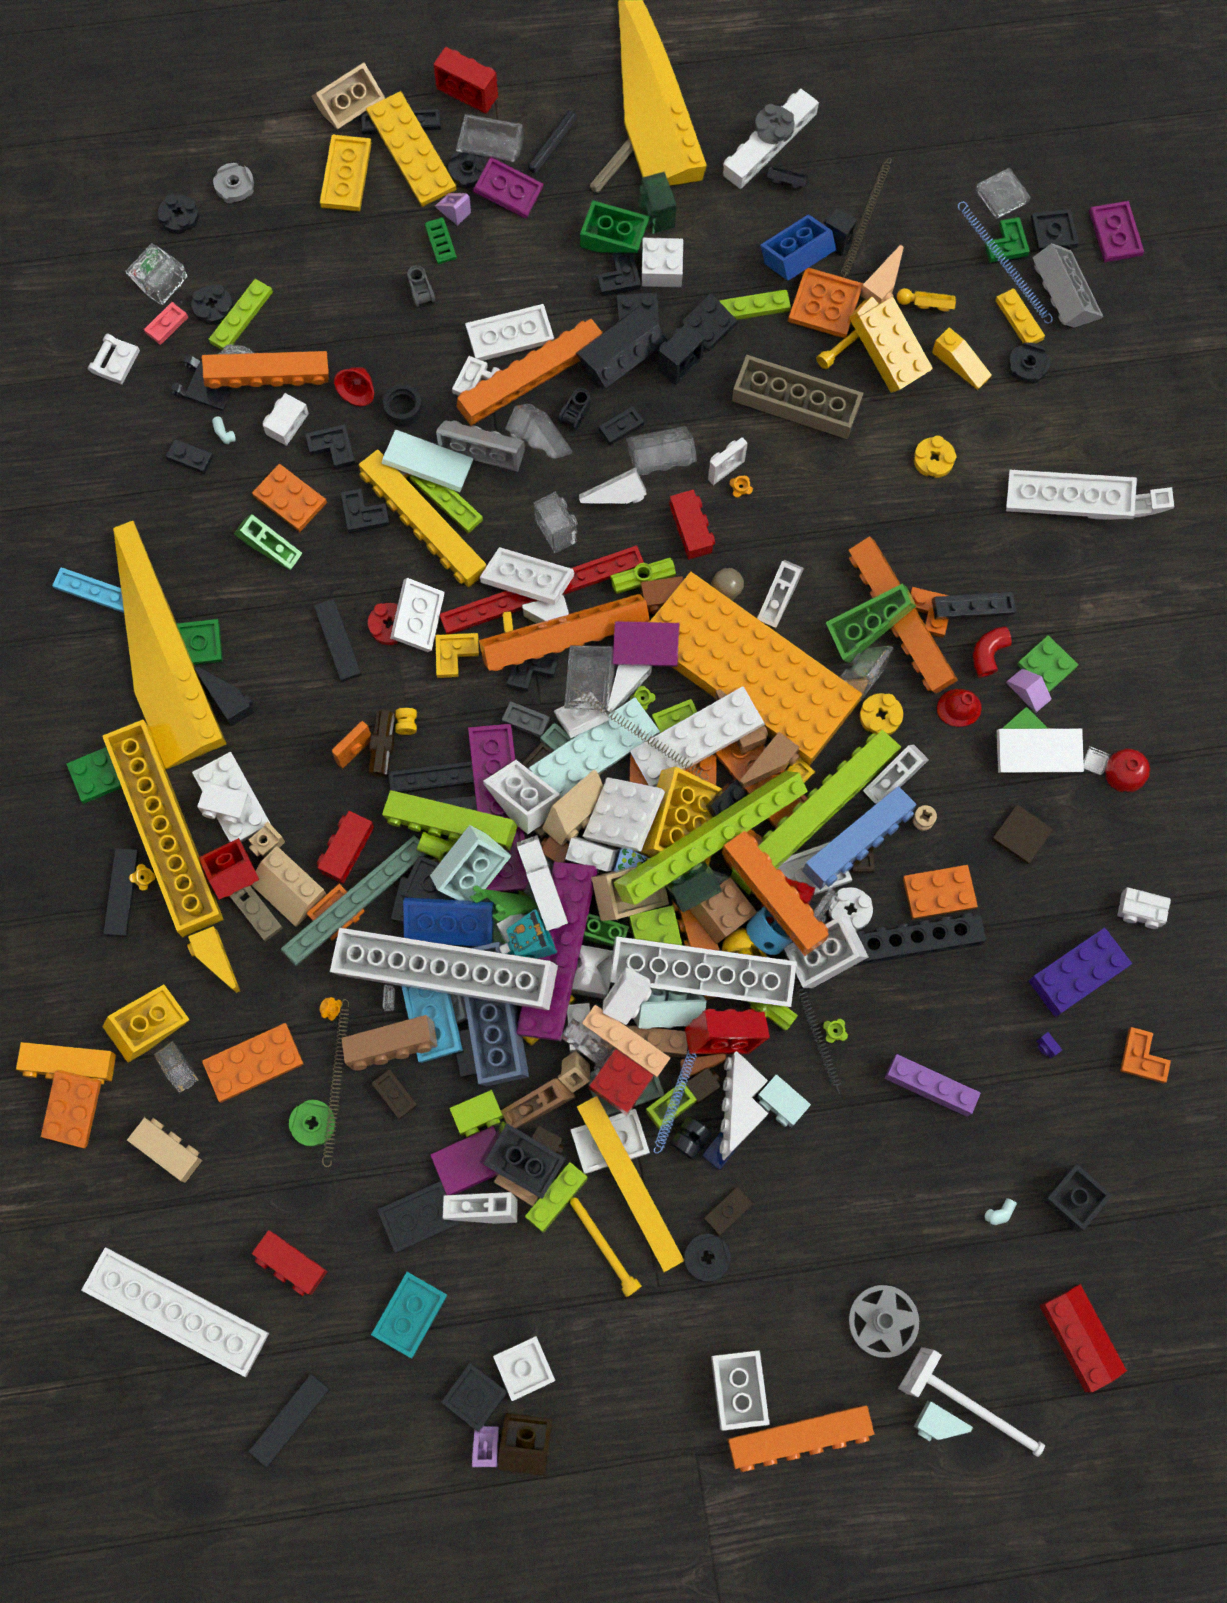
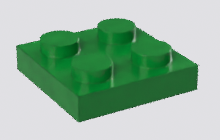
(202, 640)
(94, 775)

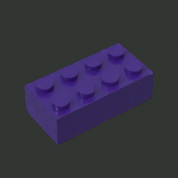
(1080, 972)

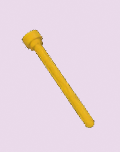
(827, 357)
(628, 1283)

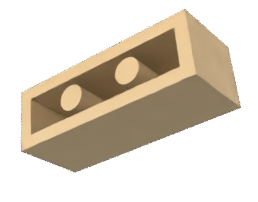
(165, 1149)

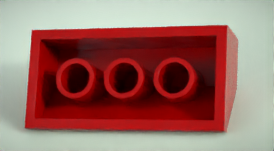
(1083, 1339)

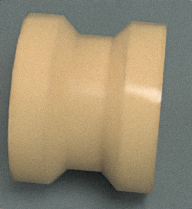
(922, 822)

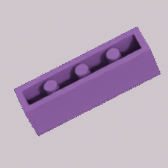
(932, 1085)

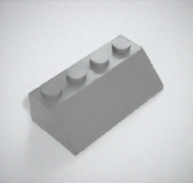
(1066, 286)
(481, 444)

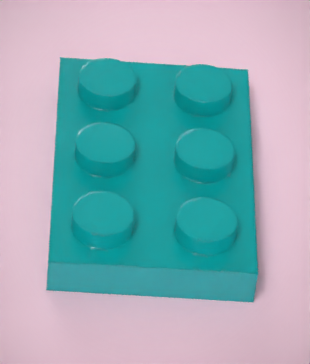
(409, 1315)

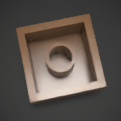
(724, 911)

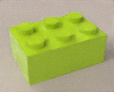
(656, 926)

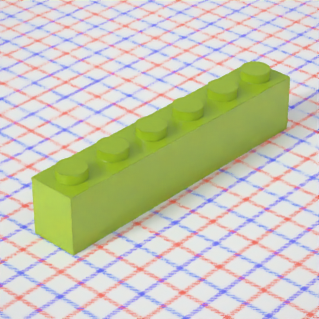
(445, 818)

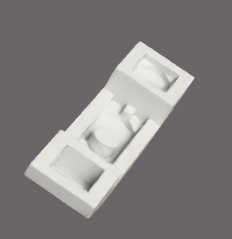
(1152, 503)

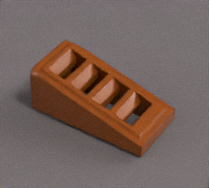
(702, 1063)

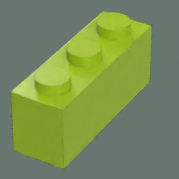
(556, 1197)

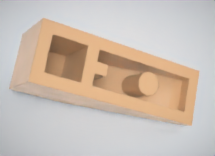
(882, 282)

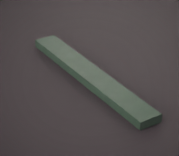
(352, 902)

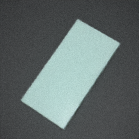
(427, 460)

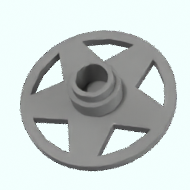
(884, 1321)

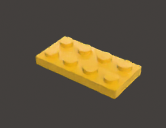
(345, 173)

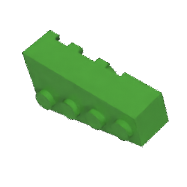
(869, 621)

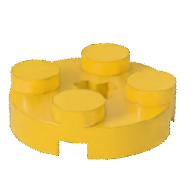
(937, 446)
(887, 704)

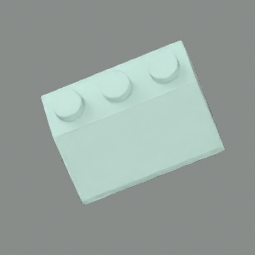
(469, 863)
(669, 1009)

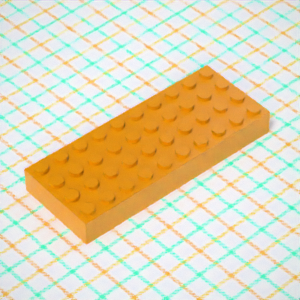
(733, 649)

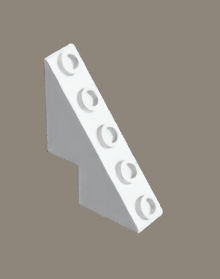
(542, 883)
(740, 1108)

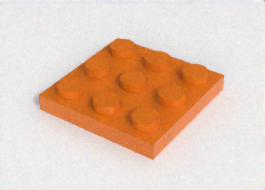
(825, 302)

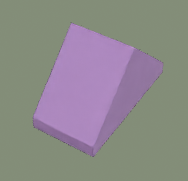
(455, 206)
(1030, 689)
(485, 1447)

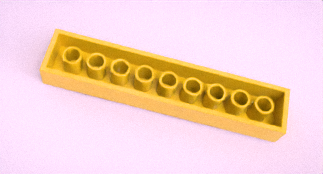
(162, 828)

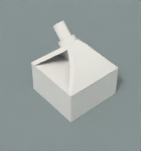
(593, 972)

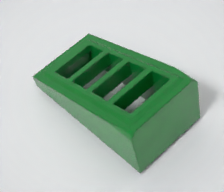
(437, 228)

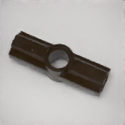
(382, 743)

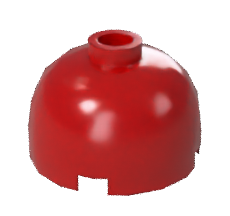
(1127, 770)

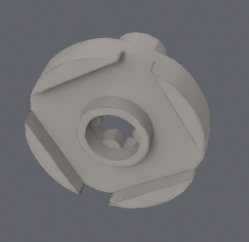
(236, 192)

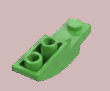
(603, 931)

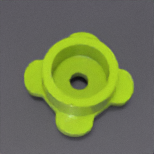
(643, 692)
(830, 1026)

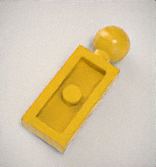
(926, 300)

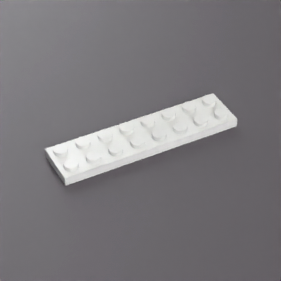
(175, 1312)

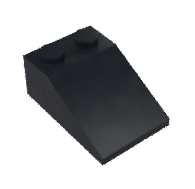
(522, 1160)

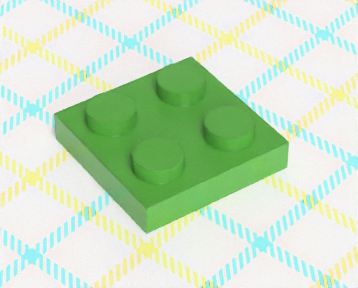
(1049, 662)

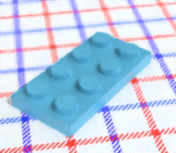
(440, 1009)

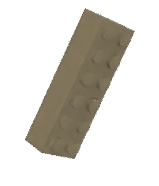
(797, 396)

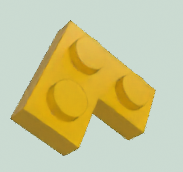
(451, 647)

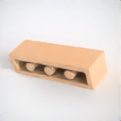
(626, 1041)

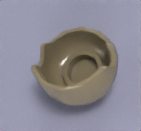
(728, 582)

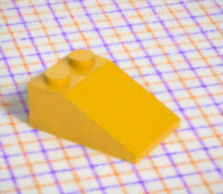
(145, 1022)

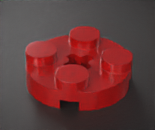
(376, 621)

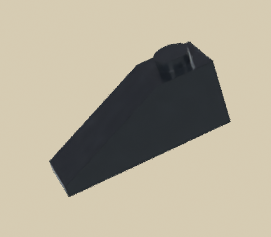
(227, 697)

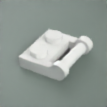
(119, 362)

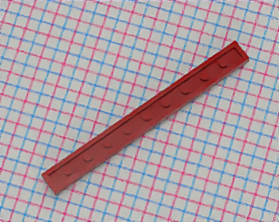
(494, 606)

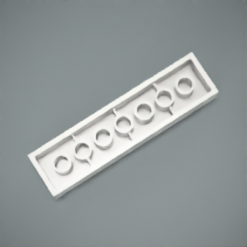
(706, 971)

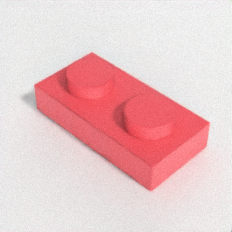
(166, 323)

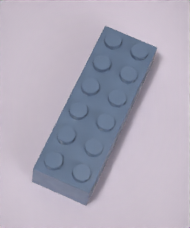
(494, 1037)

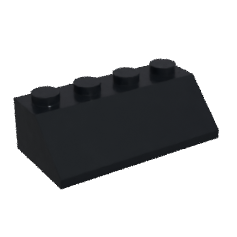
(621, 347)

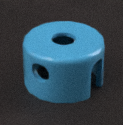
(767, 936)

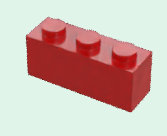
(691, 524)
(345, 847)
(289, 1263)

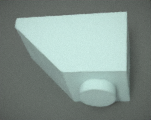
(939, 1424)

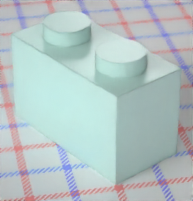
(783, 1101)

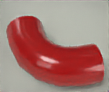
(986, 648)

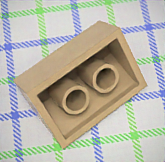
(348, 96)
(574, 809)
(287, 886)

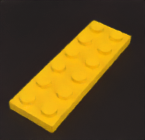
(411, 149)

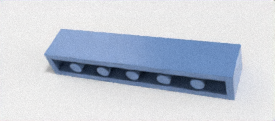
(859, 837)

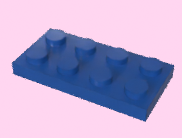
(448, 921)

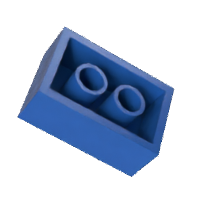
(798, 247)

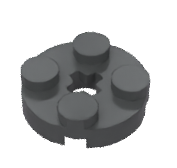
(774, 114)

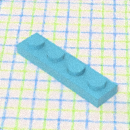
(89, 589)

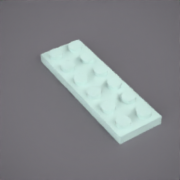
(595, 748)

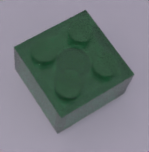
(658, 202)
(693, 887)

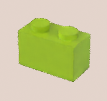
(658, 1109)
(476, 1114)

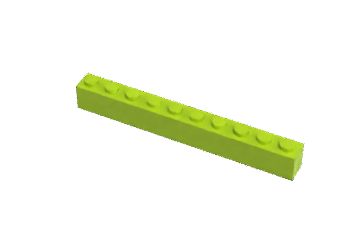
(826, 801)
(709, 837)

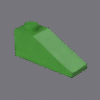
(267, 542)

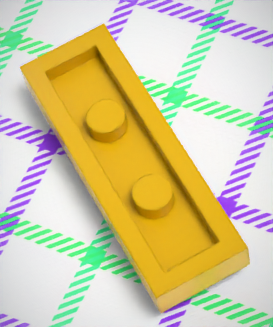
(1019, 317)

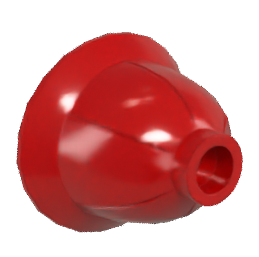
(355, 386)
(959, 707)

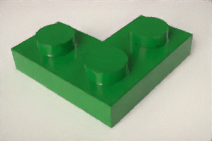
(1013, 241)

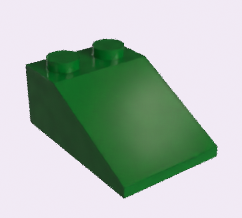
(612, 229)

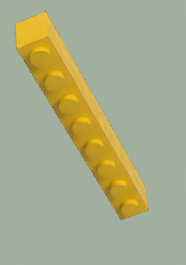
(423, 518)

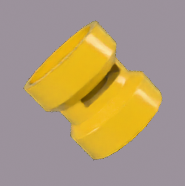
(406, 721)

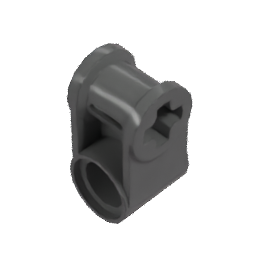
(420, 289)

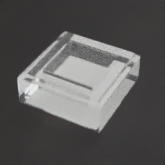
(1095, 760)
(388, 998)

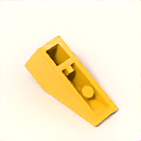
(961, 358)
(210, 951)

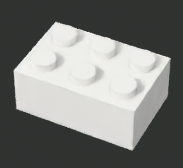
(832, 957)
(740, 1390)

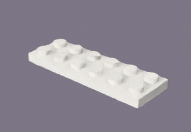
(1071, 494)
(699, 735)

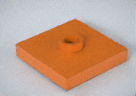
(352, 744)

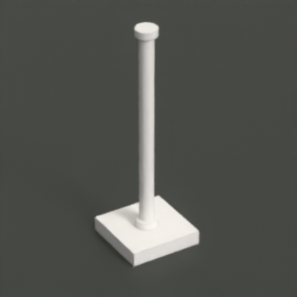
(921, 1373)

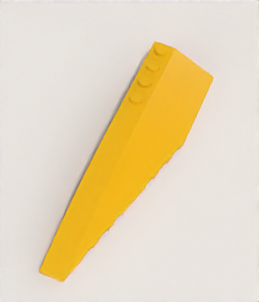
(653, 102)
(160, 662)

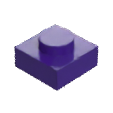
(1048, 1045)

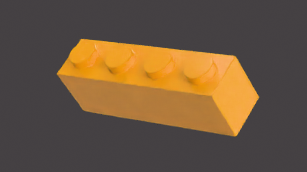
(47, 1059)

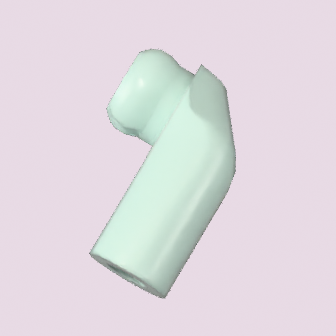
(221, 432)
(1002, 1215)

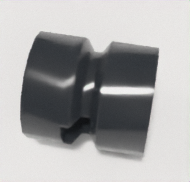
(686, 1145)

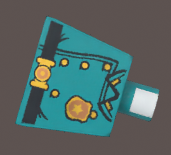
(529, 938)

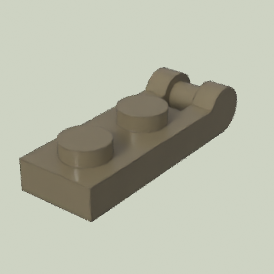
(257, 913)

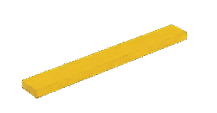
(630, 1184)

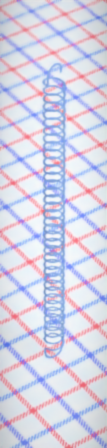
(1005, 266)
(676, 1103)

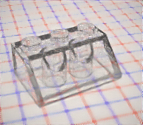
(490, 138)
(662, 450)

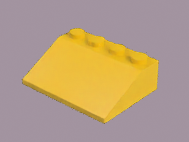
(680, 810)

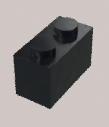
(843, 229)

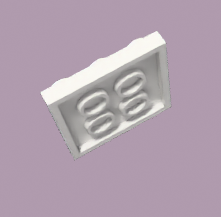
(624, 814)

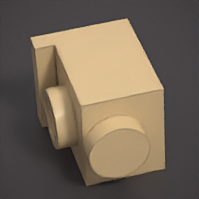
(273, 839)
(574, 1071)

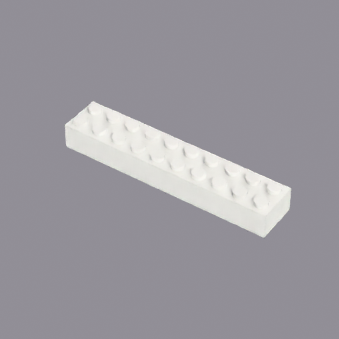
(444, 968)

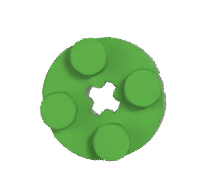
(301, 1130)

